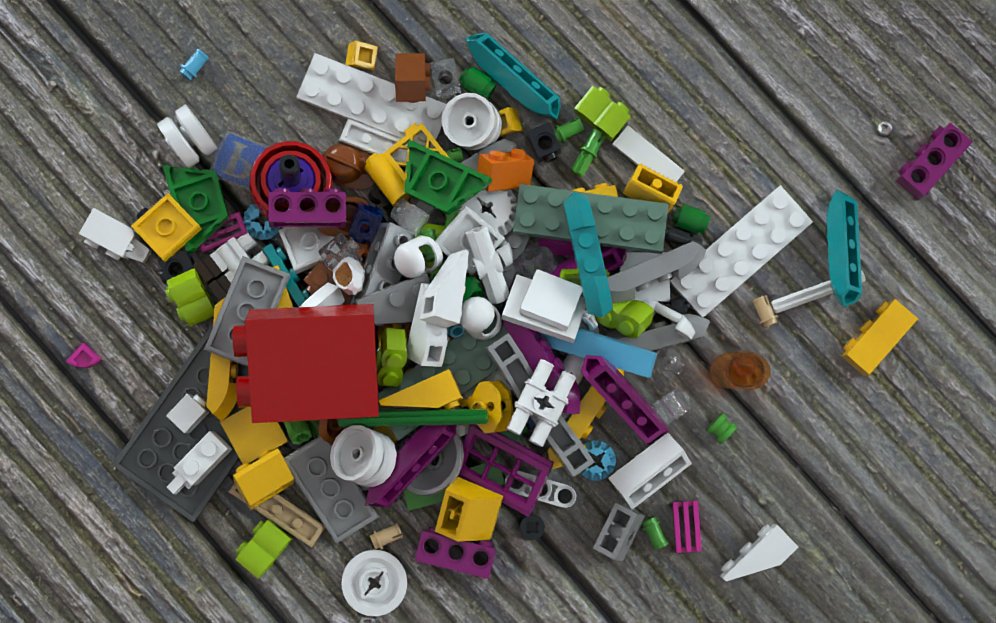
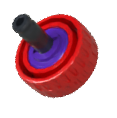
(289, 167)

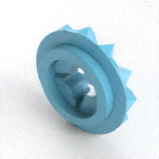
(255, 228)
(608, 461)

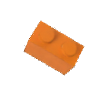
(506, 169)

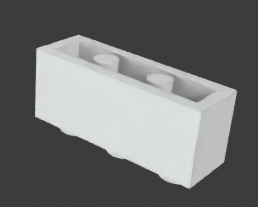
(650, 470)

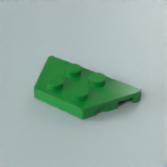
(441, 180)
(201, 198)

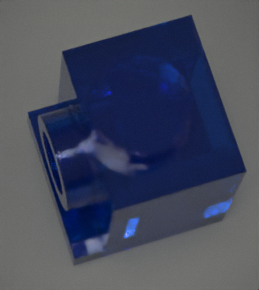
(365, 215)

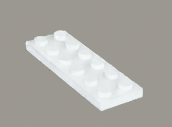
(367, 100)
(742, 251)

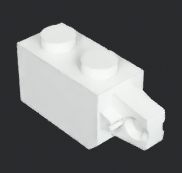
(114, 236)
(199, 461)

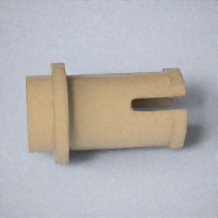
(765, 311)
(386, 536)

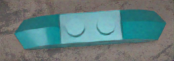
(513, 76)
(844, 249)
(588, 255)

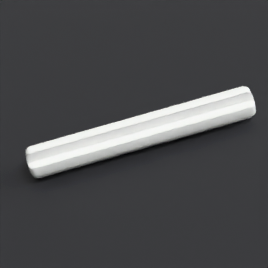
(804, 296)

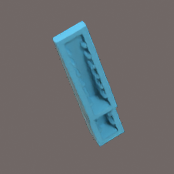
(620, 354)

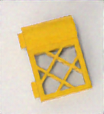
(388, 173)

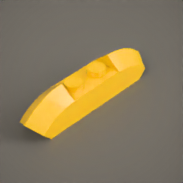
(221, 389)
(591, 406)

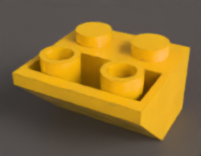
(263, 478)
(468, 512)

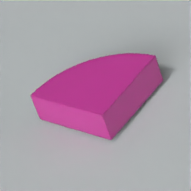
(84, 357)

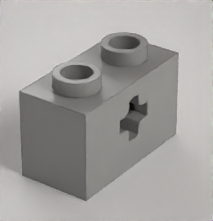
(619, 532)

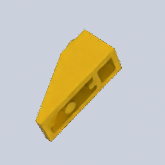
(433, 393)

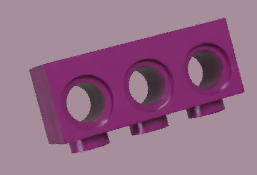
(944, 156)
(297, 218)
(443, 558)

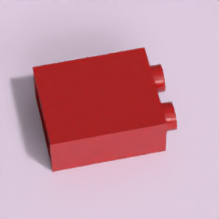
(308, 363)

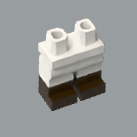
(220, 266)

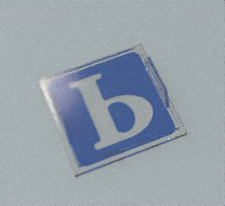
(235, 159)

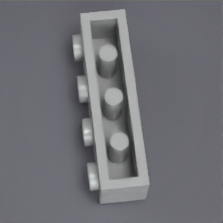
(379, 264)

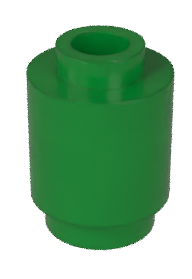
(477, 82)
(691, 219)

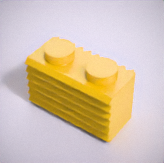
(652, 187)

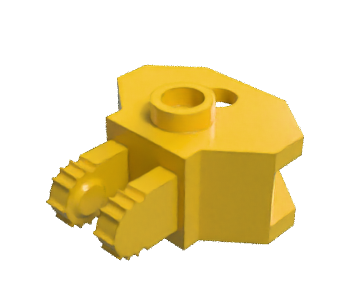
(489, 396)

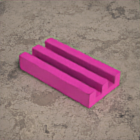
(237, 216)
(697, 548)

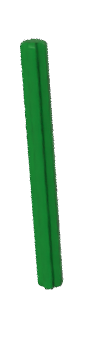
(420, 417)

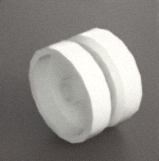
(458, 124)
(183, 138)
(363, 456)

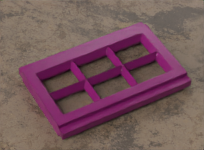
(515, 449)

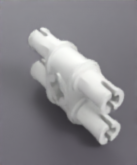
(529, 406)

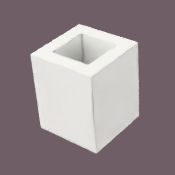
(188, 412)

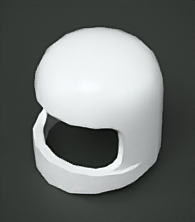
(410, 260)
(477, 316)

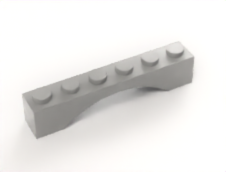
(561, 438)

